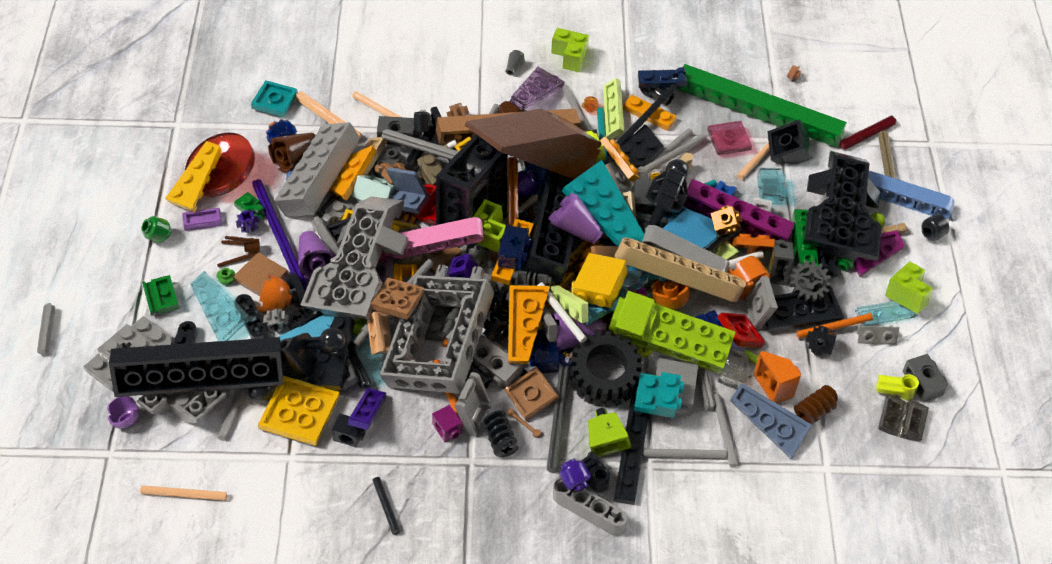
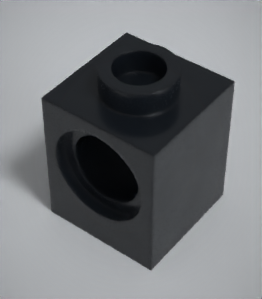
(345, 433)

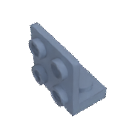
(409, 189)

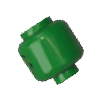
(156, 229)

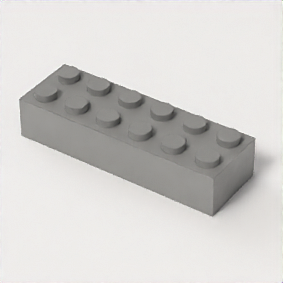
(317, 169)

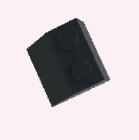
(790, 143)

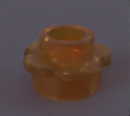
(590, 104)

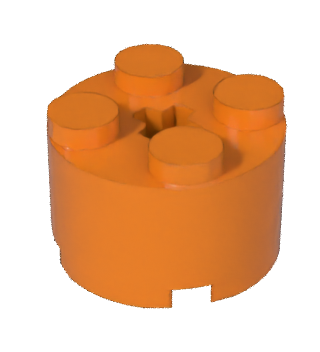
(750, 270)

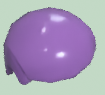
(123, 412)

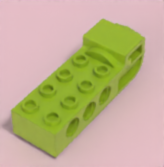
(671, 332)

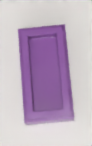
(202, 219)

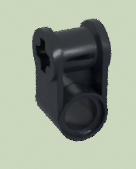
(597, 470)

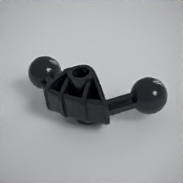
(667, 192)
(299, 358)

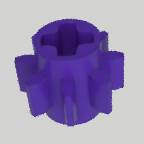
(247, 221)

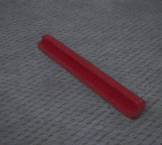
(867, 132)

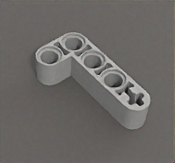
(612, 520)

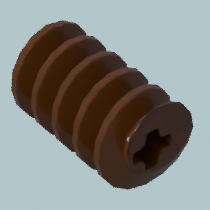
(817, 404)

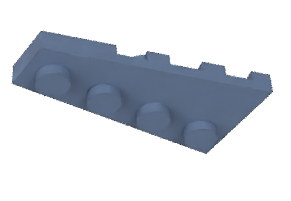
(776, 422)

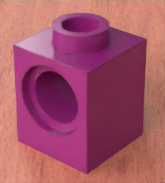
(447, 423)

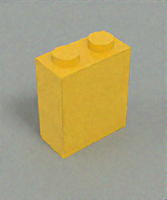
(600, 280)

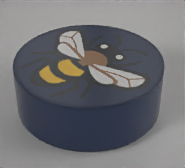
(565, 357)

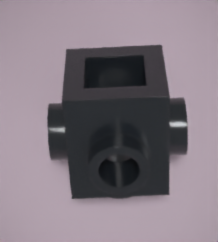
(821, 347)

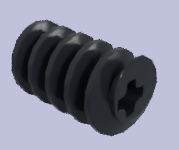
(500, 434)

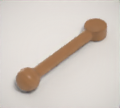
(536, 432)

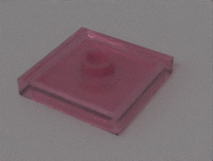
(729, 137)

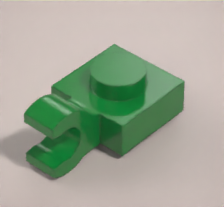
(250, 203)

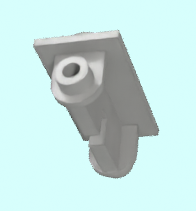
(877, 334)

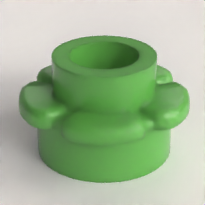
(225, 276)

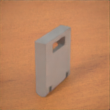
(473, 397)

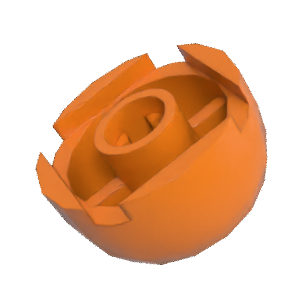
(670, 294)
(275, 295)

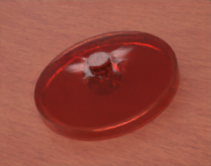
(233, 165)

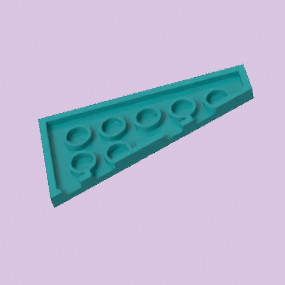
(605, 203)

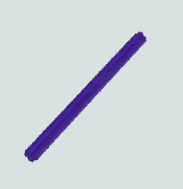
(278, 231)

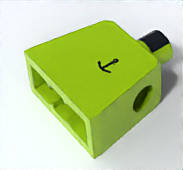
(607, 433)

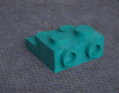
(659, 394)

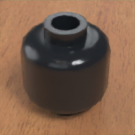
(935, 227)

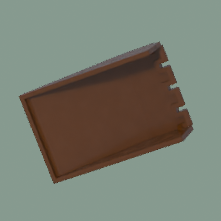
(540, 140)

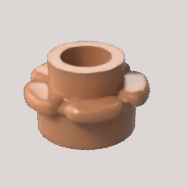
(794, 73)

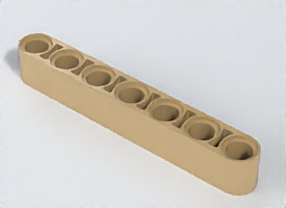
(680, 269)

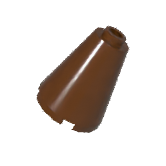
(289, 149)

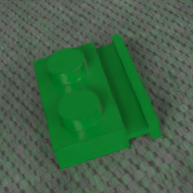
(160, 295)

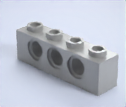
(495, 356)

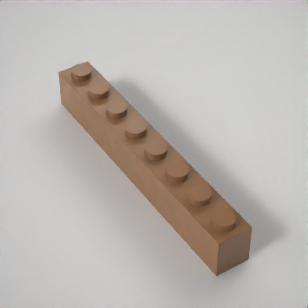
(454, 127)

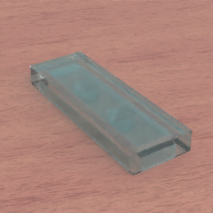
(885, 312)
(371, 362)

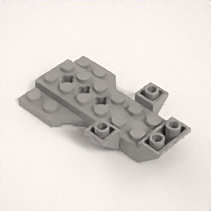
(351, 278)
(185, 405)

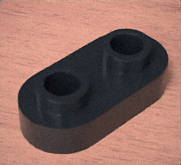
(296, 289)

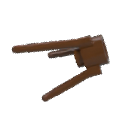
(251, 246)

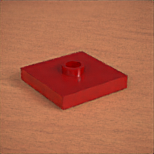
(745, 332)

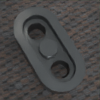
(389, 156)

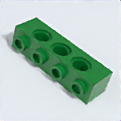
(801, 250)

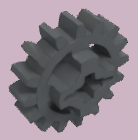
(801, 281)

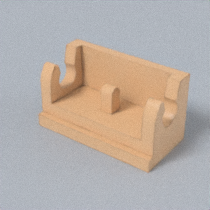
(379, 333)

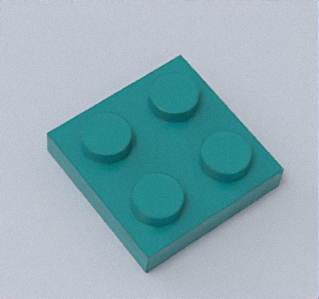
(274, 98)

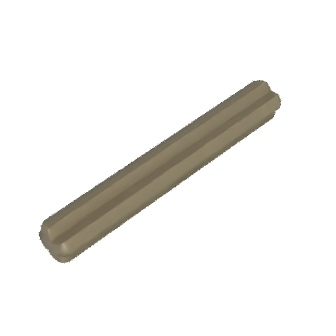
(886, 154)

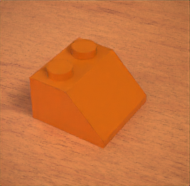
(777, 376)

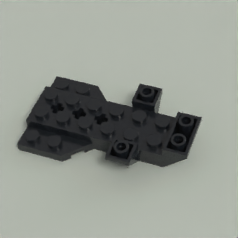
(842, 221)

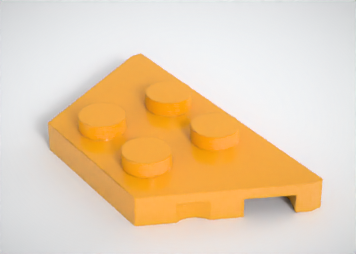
(354, 166)

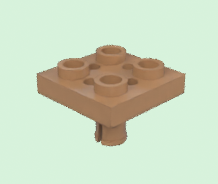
(397, 302)

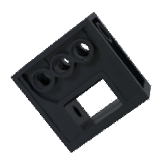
(470, 180)

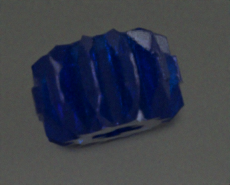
(280, 128)

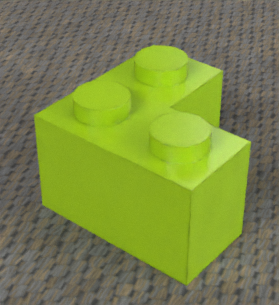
(571, 46)
(493, 229)
(908, 289)

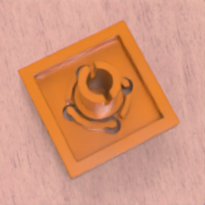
(753, 244)

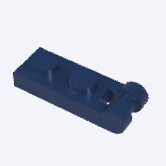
(662, 78)

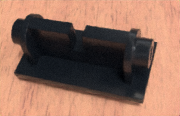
(828, 263)
(499, 306)

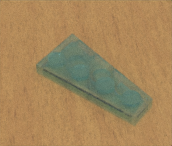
(220, 309)

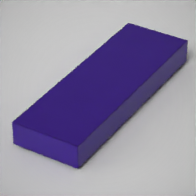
(367, 408)

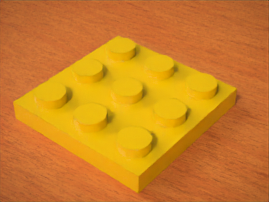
(299, 411)

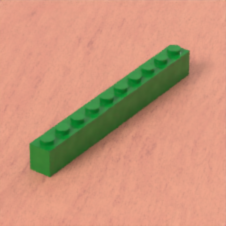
(761, 105)

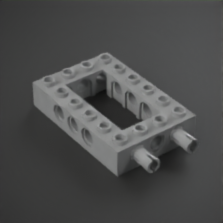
(474, 298)

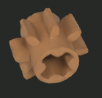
(457, 110)

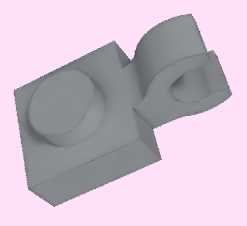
(335, 212)

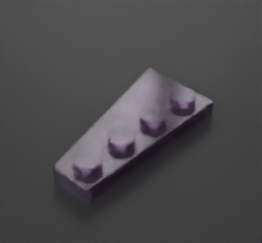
(535, 88)

